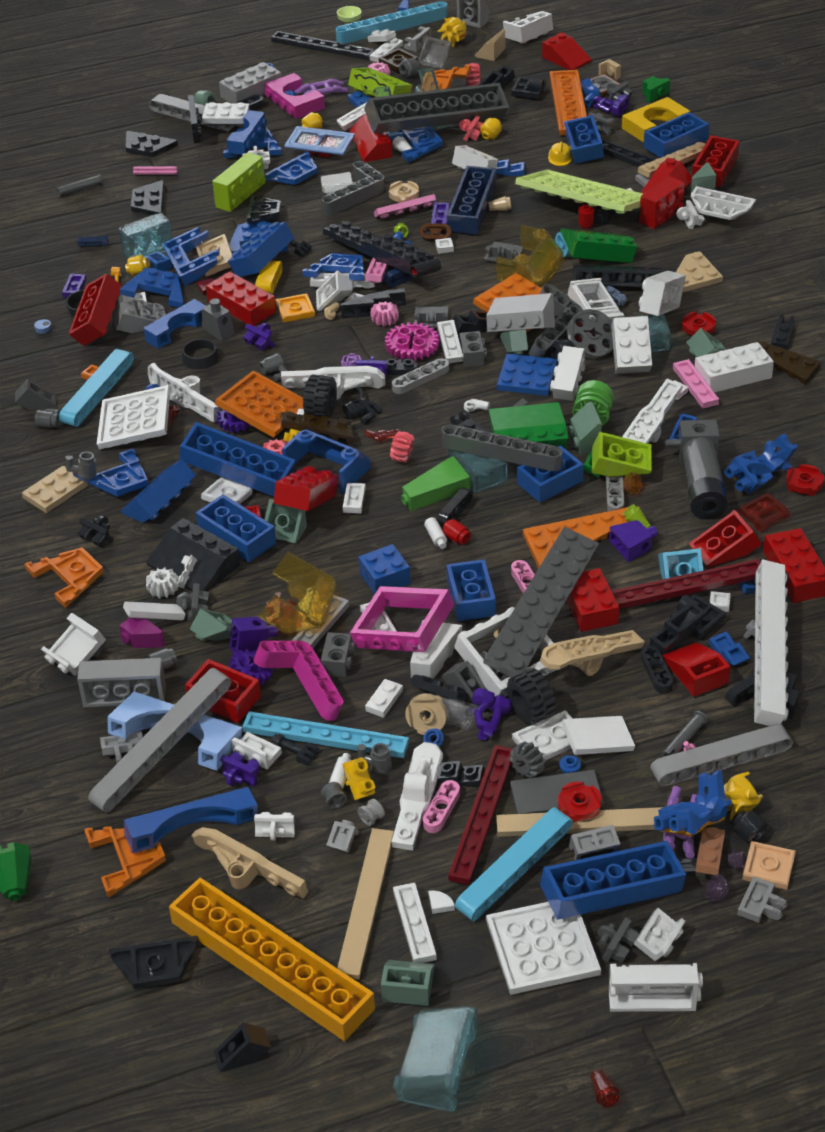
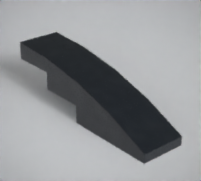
(362, 305)

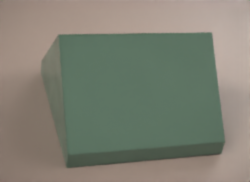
(704, 178)
(288, 521)

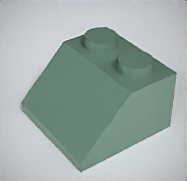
(703, 344)
(585, 428)

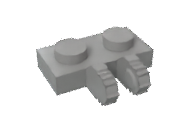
(115, 745)
(756, 901)

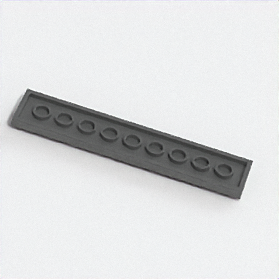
(541, 603)

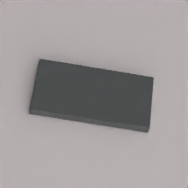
(542, 793)

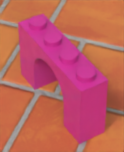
(294, 105)

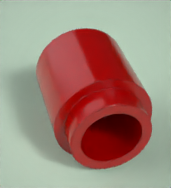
(586, 216)
(456, 532)

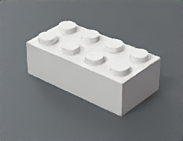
(662, 293)
(735, 367)

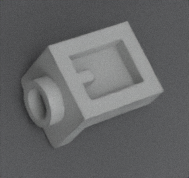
(342, 836)

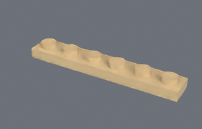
(683, 155)

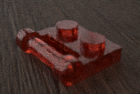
(762, 506)

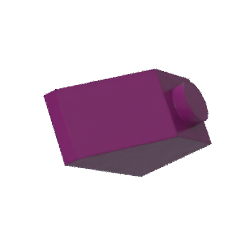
(141, 633)

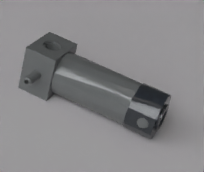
(699, 454)

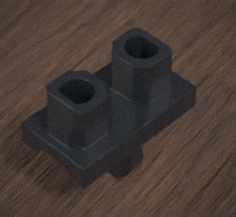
(99, 528)

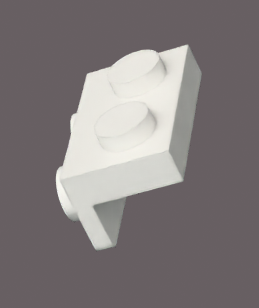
(335, 182)
(257, 749)
(659, 934)

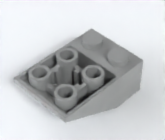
(134, 315)

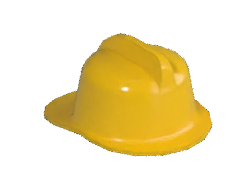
(560, 154)

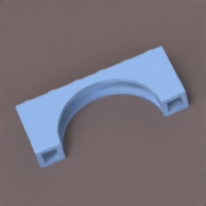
(144, 712)

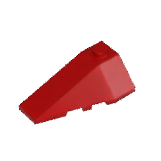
(671, 168)

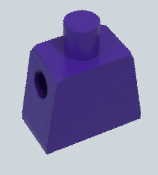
(632, 539)
(249, 632)

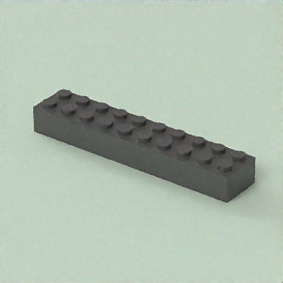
(435, 107)

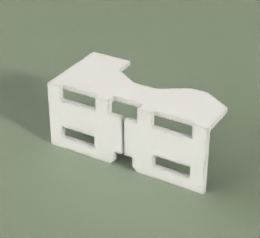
(189, 564)

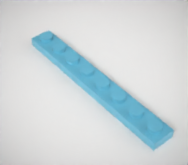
(323, 733)

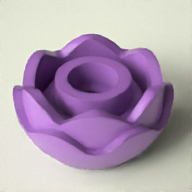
(350, 360)

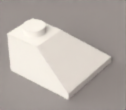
(333, 290)

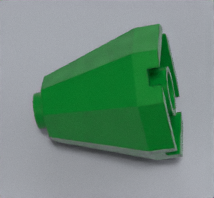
(14, 870)

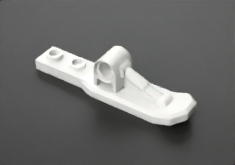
(345, 377)
(184, 392)
(648, 422)
(417, 794)

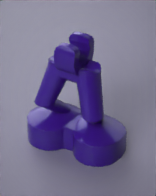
(616, 106)
(496, 704)

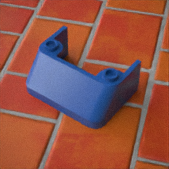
(354, 462)

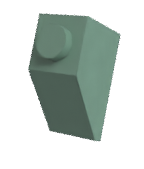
(515, 341)

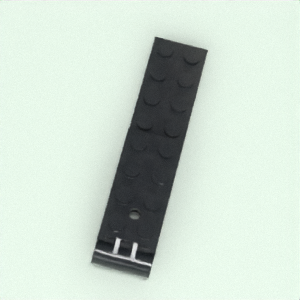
(385, 248)

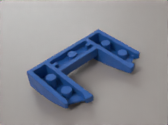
(180, 245)

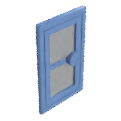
(319, 140)

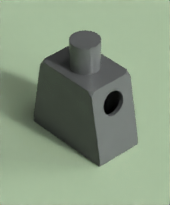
(217, 320)

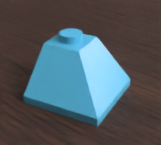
(680, 563)

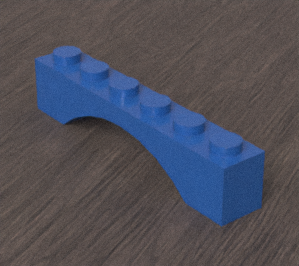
(230, 807)

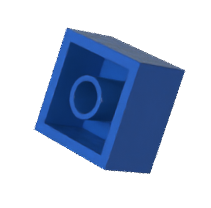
(384, 568)

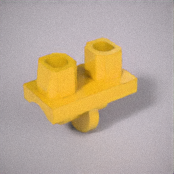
(358, 778)

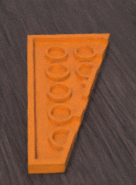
(594, 527)

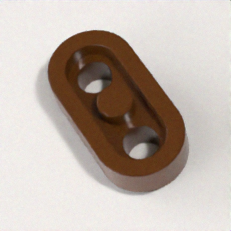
(436, 230)

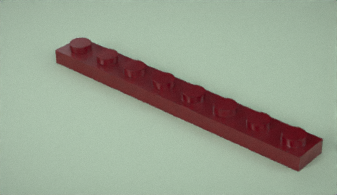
(686, 584)
(481, 816)

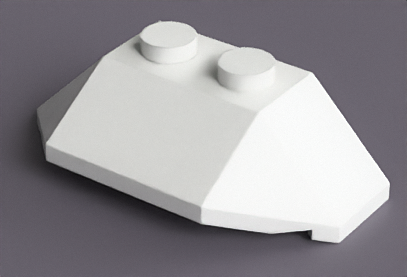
(720, 203)

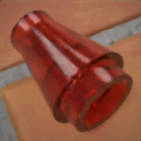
(605, 1091)

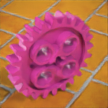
(400, 339)

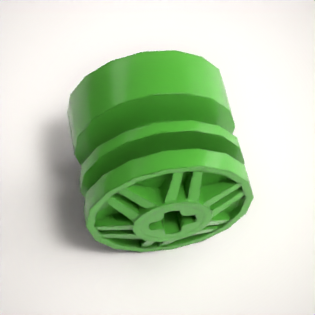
(597, 393)

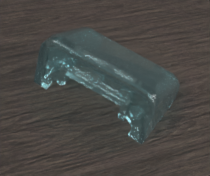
(436, 1057)

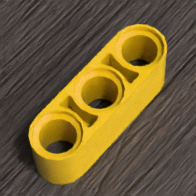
(269, 276)

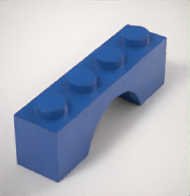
(242, 141)
(187, 315)

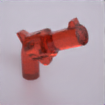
(381, 435)

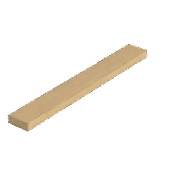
(621, 819)
(365, 903)

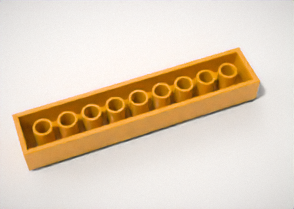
(273, 959)

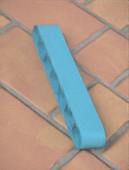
(96, 387)
(513, 864)

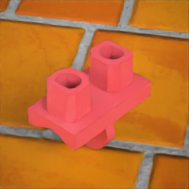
(472, 128)

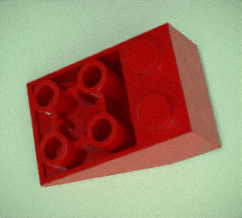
(698, 668)

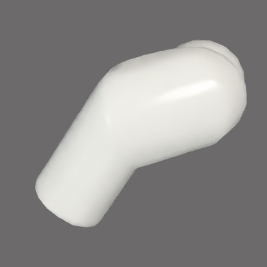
(474, 404)

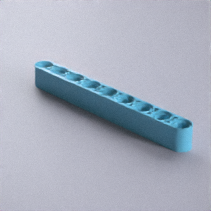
(392, 22)

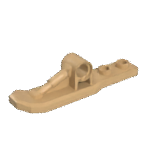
(589, 651)
(243, 860)

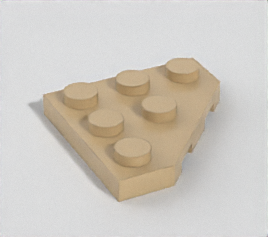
(698, 272)

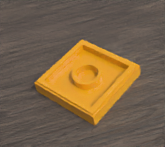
(295, 308)

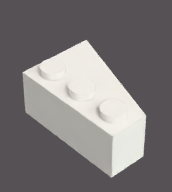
(441, 648)

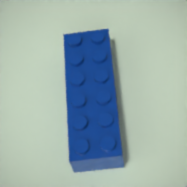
(235, 458)
(612, 879)

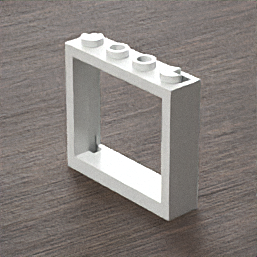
(484, 672)

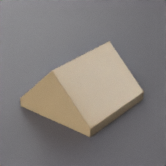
(493, 47)

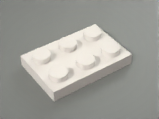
(224, 113)

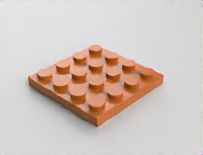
(510, 287)
(260, 402)

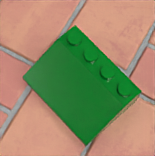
(599, 245)
(531, 422)

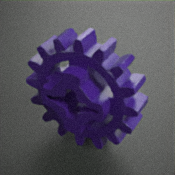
(230, 422)
(244, 663)

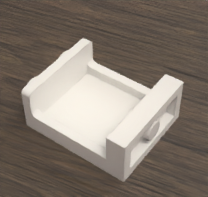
(74, 645)

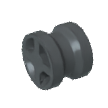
(333, 795)

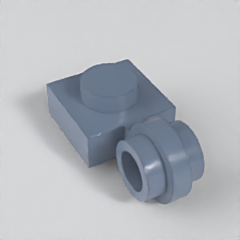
(618, 298)

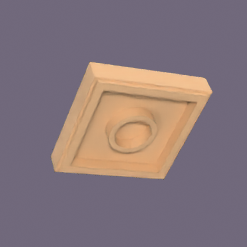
(769, 864)

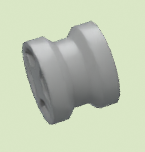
(371, 812)

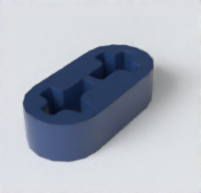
(396, 277)

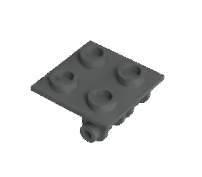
(502, 250)
(430, 315)

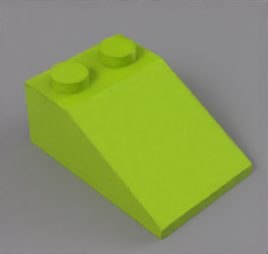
(620, 456)

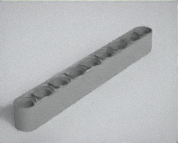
(159, 740)

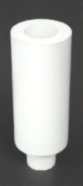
(435, 532)
(338, 774)

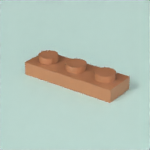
(710, 851)

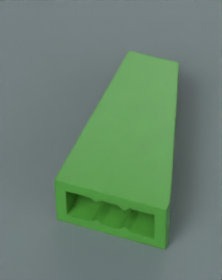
(435, 485)

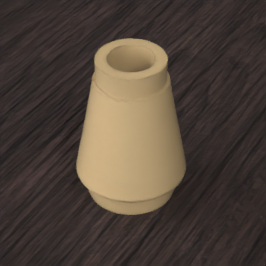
(500, 204)

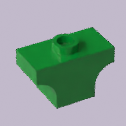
(655, 88)

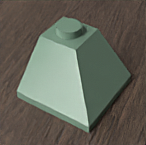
(211, 625)

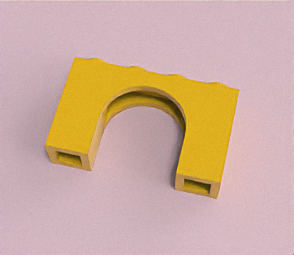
(640, 120)

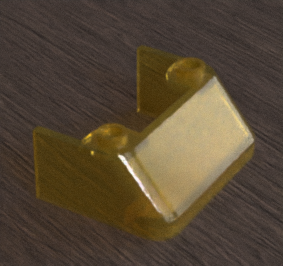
(539, 265)
(307, 584)

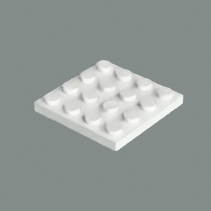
(133, 417)
(540, 949)

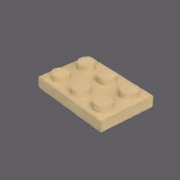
(225, 253)
(53, 489)

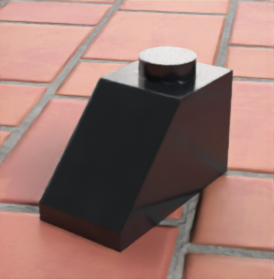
(242, 1047)

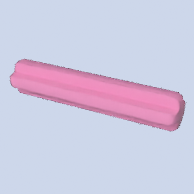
(167, 170)

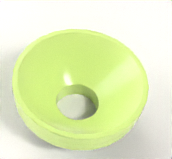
(349, 14)

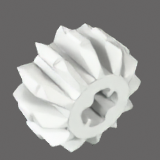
(162, 582)

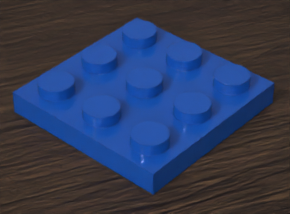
(526, 374)

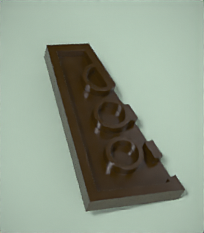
(792, 362)
(319, 425)

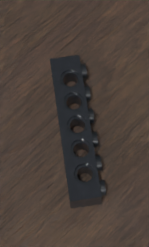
(616, 274)

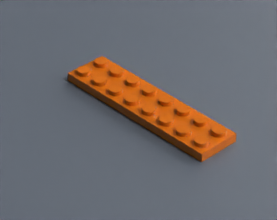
(567, 97)

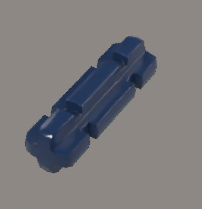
(92, 241)

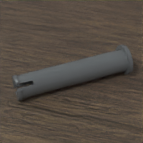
(80, 185)
(686, 733)

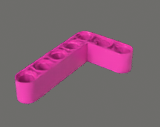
(309, 670)

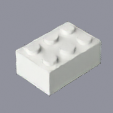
(631, 344)

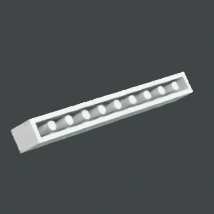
(770, 644)

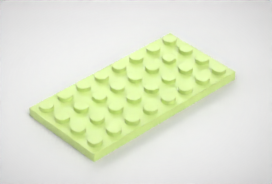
(581, 190)

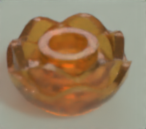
(632, 483)

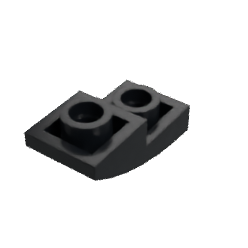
(463, 775)

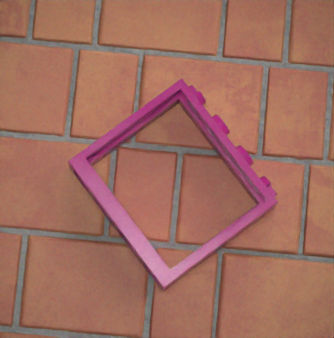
(435, 599)

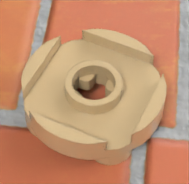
(403, 191)
(427, 702)

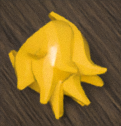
(453, 30)
(741, 793)

